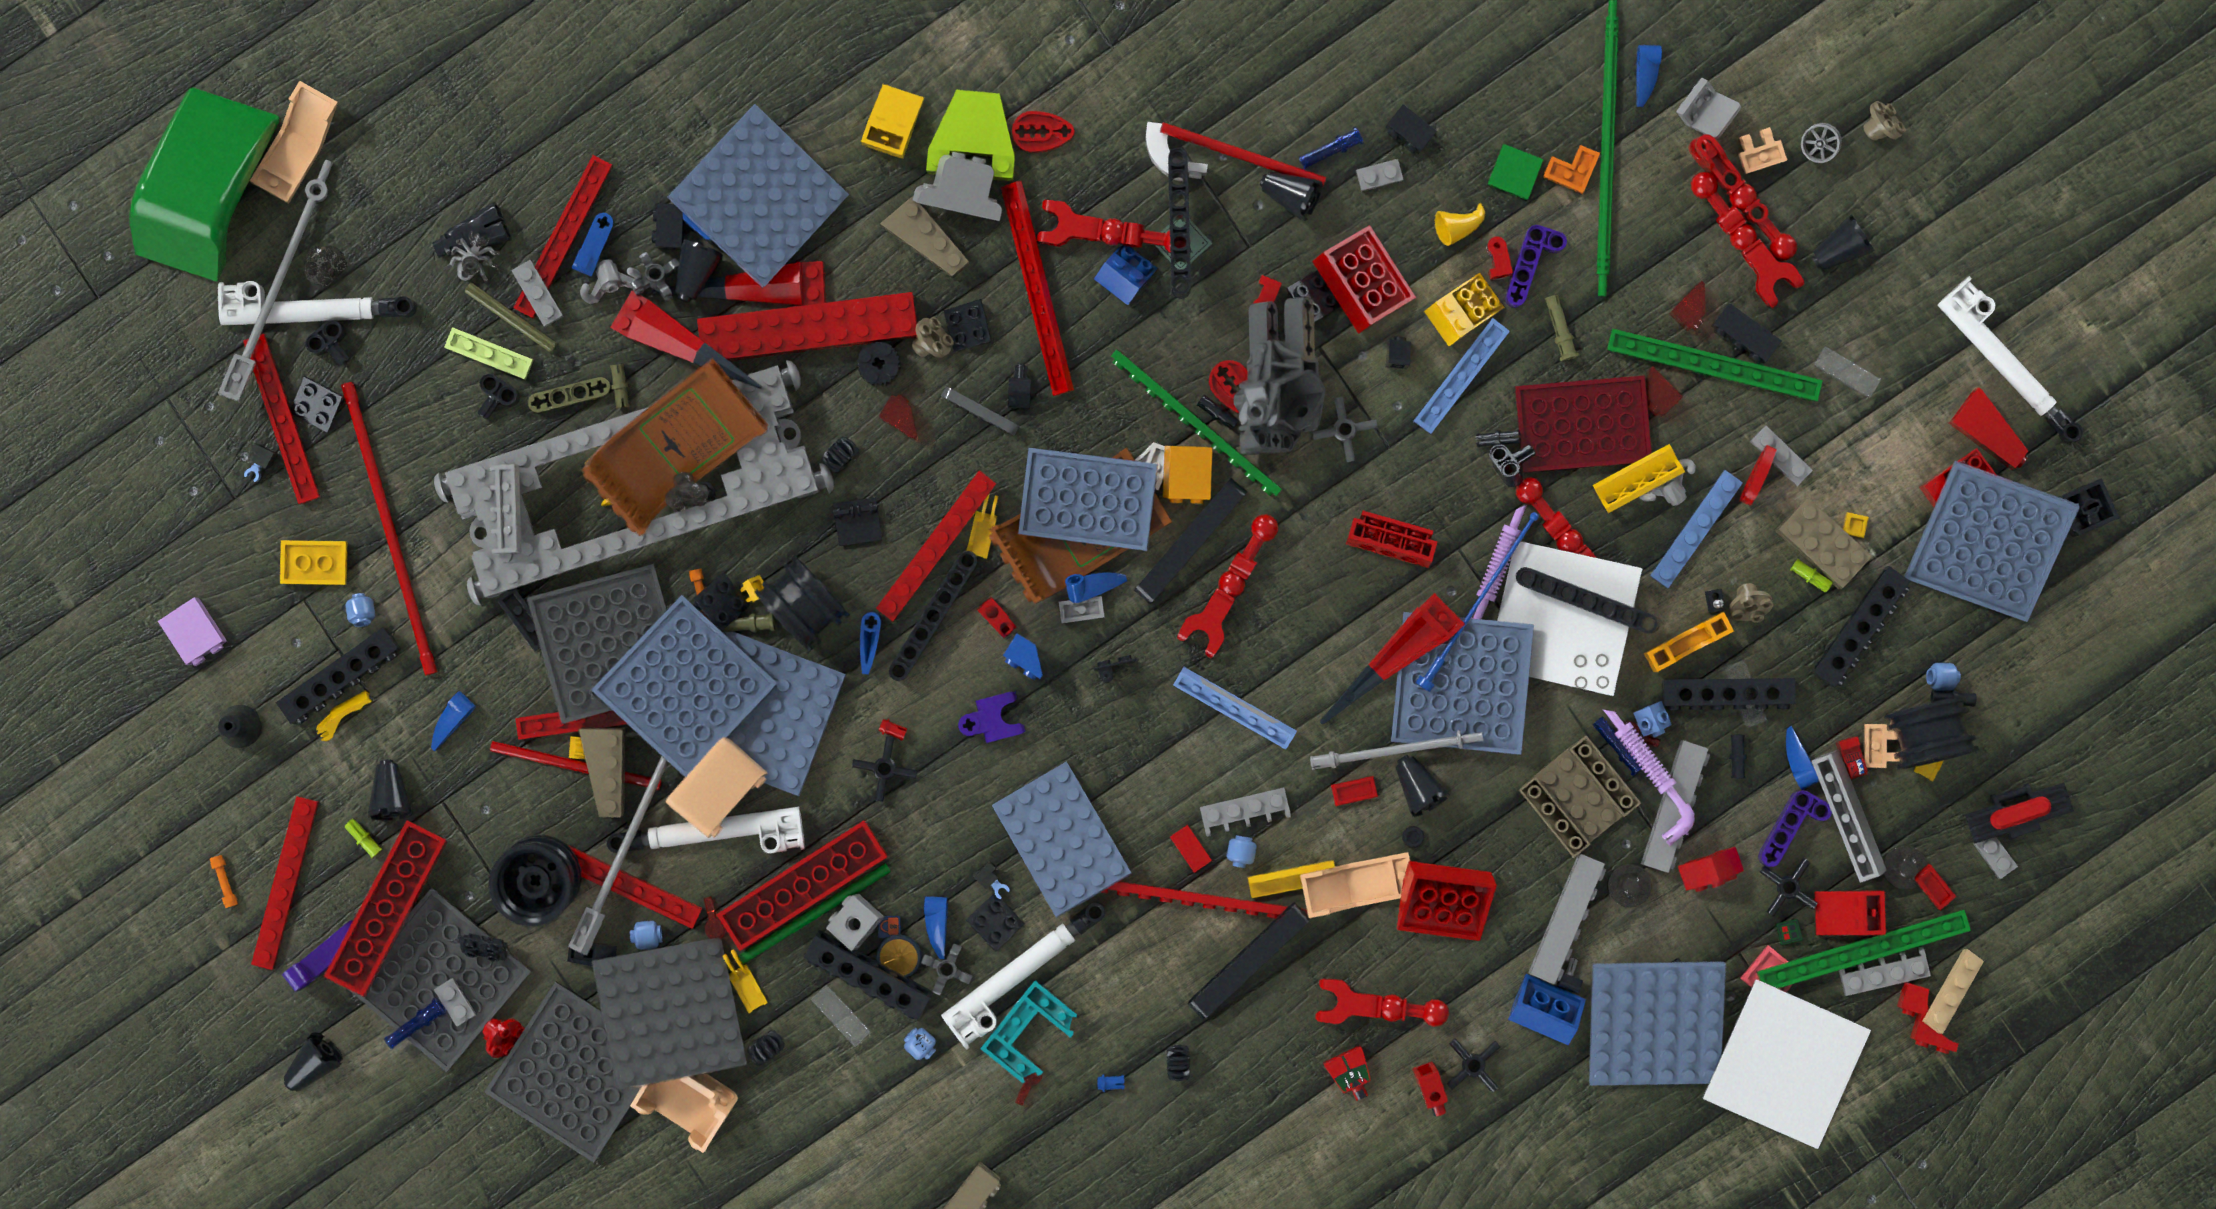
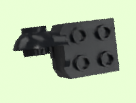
(2094, 507)

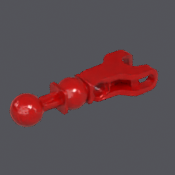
(1369, 1005)

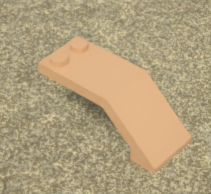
(296, 143)
(1354, 884)

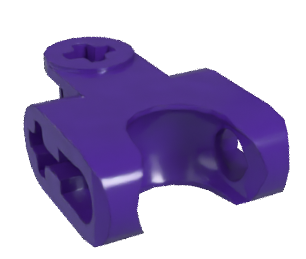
(989, 719)

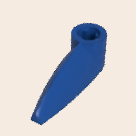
(1647, 71)
(1086, 587)
(869, 640)
(453, 716)
(1799, 761)
(936, 923)

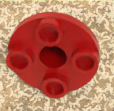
(501, 1036)

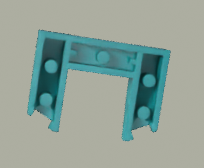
(1000, 1043)

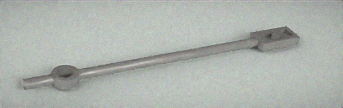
(242, 366)
(592, 918)

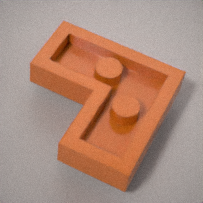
(1574, 175)

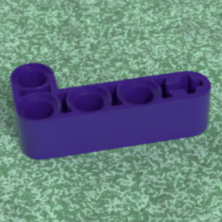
(1530, 267)
(1790, 830)
(316, 962)

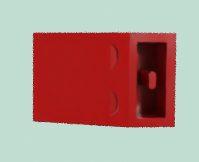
(1934, 486)
(1850, 912)

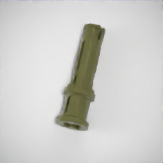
(1563, 337)
(752, 623)

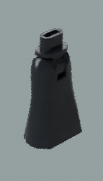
(484, 222)

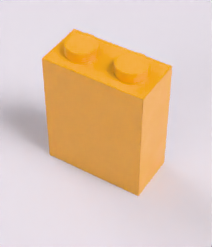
(1187, 473)

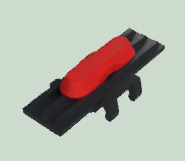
(2018, 818)

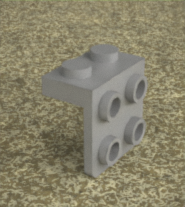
(1708, 110)

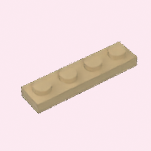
(1953, 991)

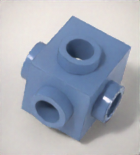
(1652, 719)

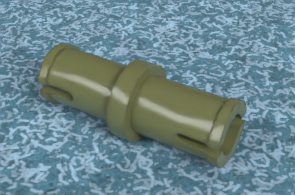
(620, 386)

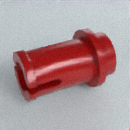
(892, 729)

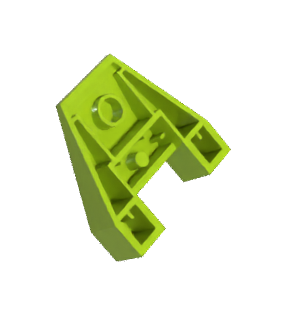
(974, 127)

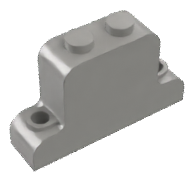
(961, 187)

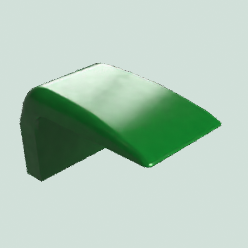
(196, 182)

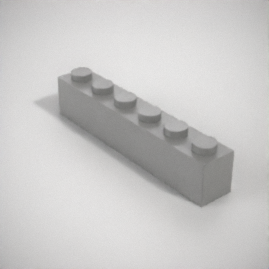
(1686, 773)
(1849, 815)
(1566, 919)

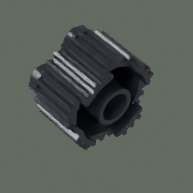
(872, 374)

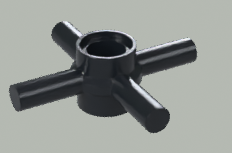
(882, 779)
(1780, 881)
(1465, 1072)

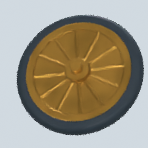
(900, 954)

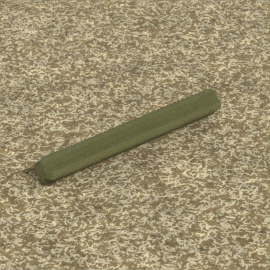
(510, 317)

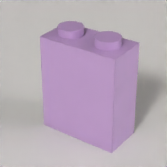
(192, 632)

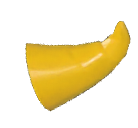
(1454, 226)

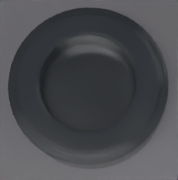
(1413, 836)

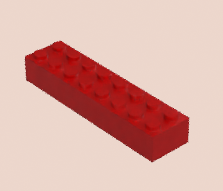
(802, 885)
(385, 908)

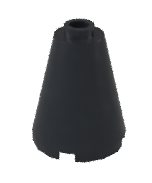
(1292, 192)
(1842, 245)
(695, 269)
(239, 726)
(1419, 786)
(388, 793)
(312, 1062)

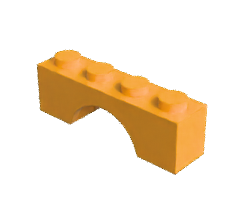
(1688, 642)

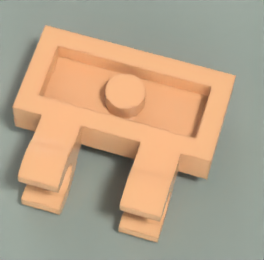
(1763, 156)
(1876, 745)

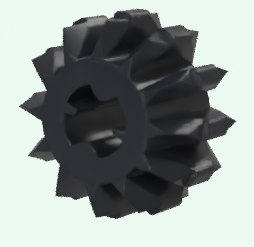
(840, 454)
(766, 1047)
(1178, 1063)

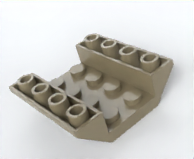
(1579, 795)

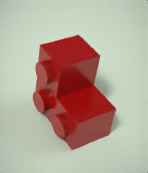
(1711, 869)

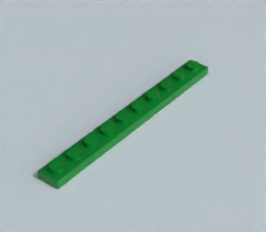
(1714, 365)
(1188, 417)
(1865, 950)

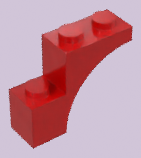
(1915, 1000)

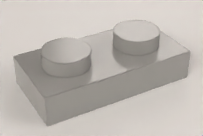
(1379, 175)
(1081, 611)
(1996, 857)
(455, 1002)

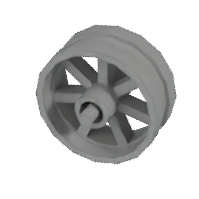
(1821, 142)

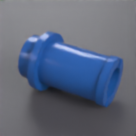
(1110, 1082)

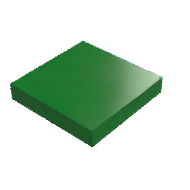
(1515, 172)

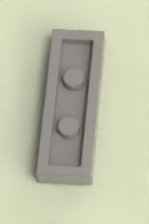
(537, 293)
(1785, 459)

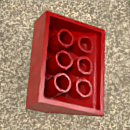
(1363, 279)
(1445, 900)

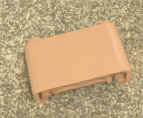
(716, 786)
(691, 1102)

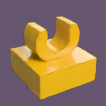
(751, 585)
(576, 749)

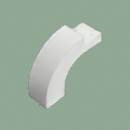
(1159, 151)

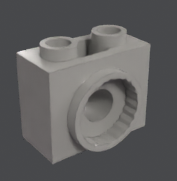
(842, 923)

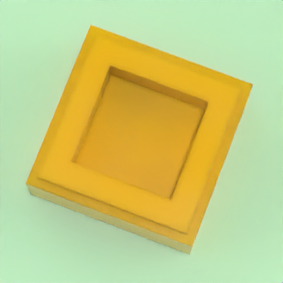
(1855, 525)

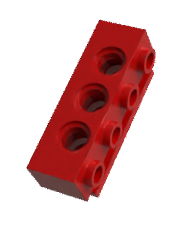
(1394, 543)

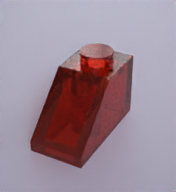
(1691, 308)
(1660, 393)
(900, 416)

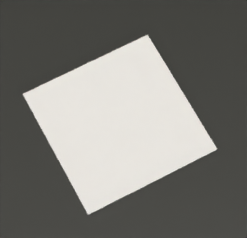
(1564, 629)
(1786, 1064)

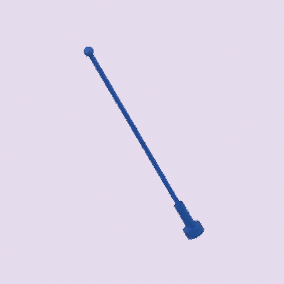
(1426, 681)

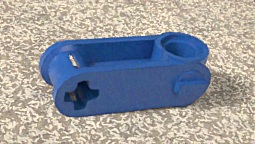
(591, 249)

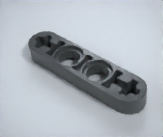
(980, 411)

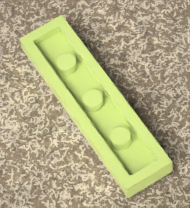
(488, 353)

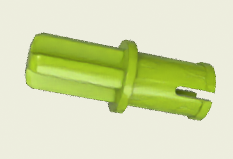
(1811, 575)
(363, 838)

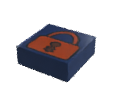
(889, 926)

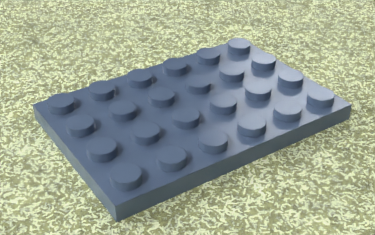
(1088, 499)
(1061, 839)

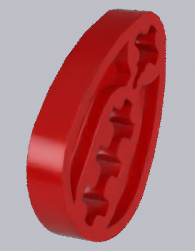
(1039, 119)
(1217, 385)
(1758, 475)

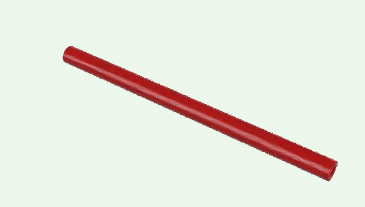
(1236, 152)
(561, 762)

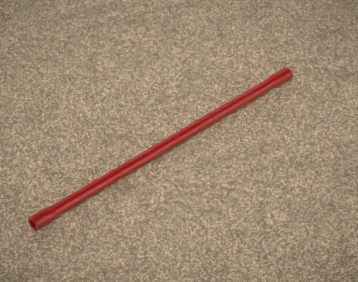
(425, 654)

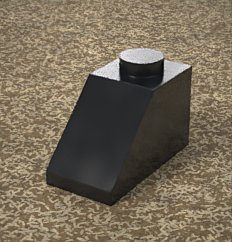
(1398, 353)
(597, 952)

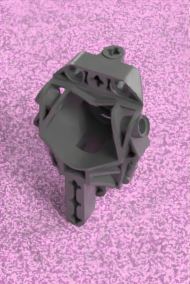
(1282, 381)

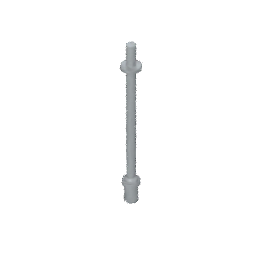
(1334, 759)

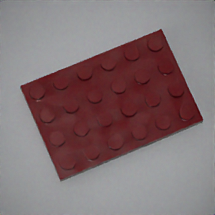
(1584, 423)

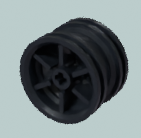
(801, 603)
(1931, 732)
(525, 909)

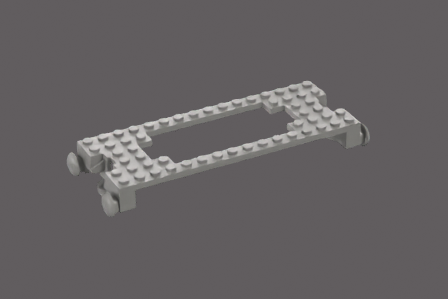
(768, 476)

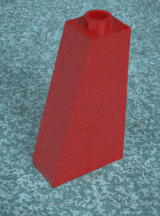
(1988, 429)

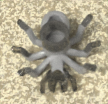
(469, 262)

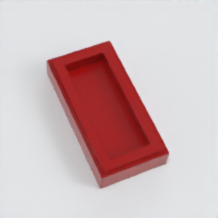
(1354, 790)
(1190, 848)
(1934, 887)

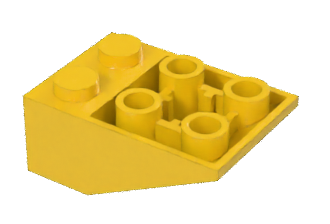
(892, 121)
(1464, 309)

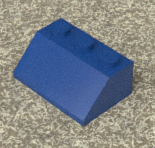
(1547, 1009)

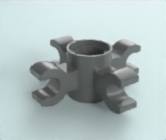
(642, 284)
(936, 964)

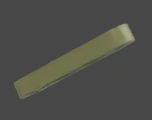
(570, 398)

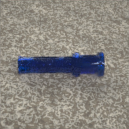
(1341, 143)
(1608, 734)
(423, 1018)

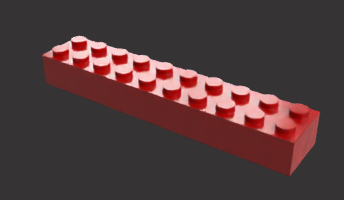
(811, 327)

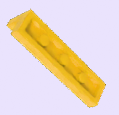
(1637, 477)
(1283, 880)

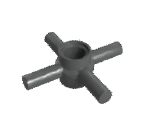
(1342, 419)

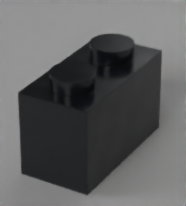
(1410, 129)
(669, 227)

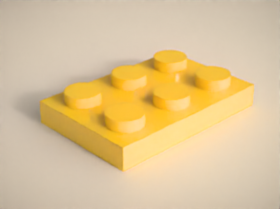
(313, 562)

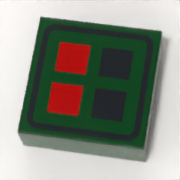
(1788, 931)

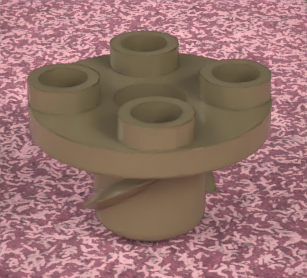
(1883, 122)
(931, 339)
(1750, 604)

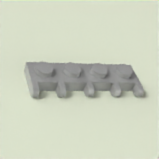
(507, 508)
(1244, 808)
(1885, 974)

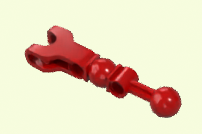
(1741, 194)
(1096, 229)
(1744, 238)
(1557, 526)
(1230, 586)

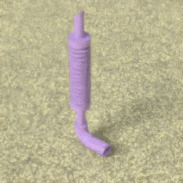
(1507, 540)
(1657, 774)

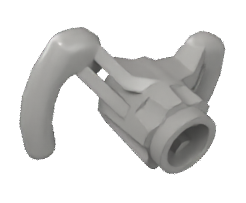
(608, 281)
(1673, 489)

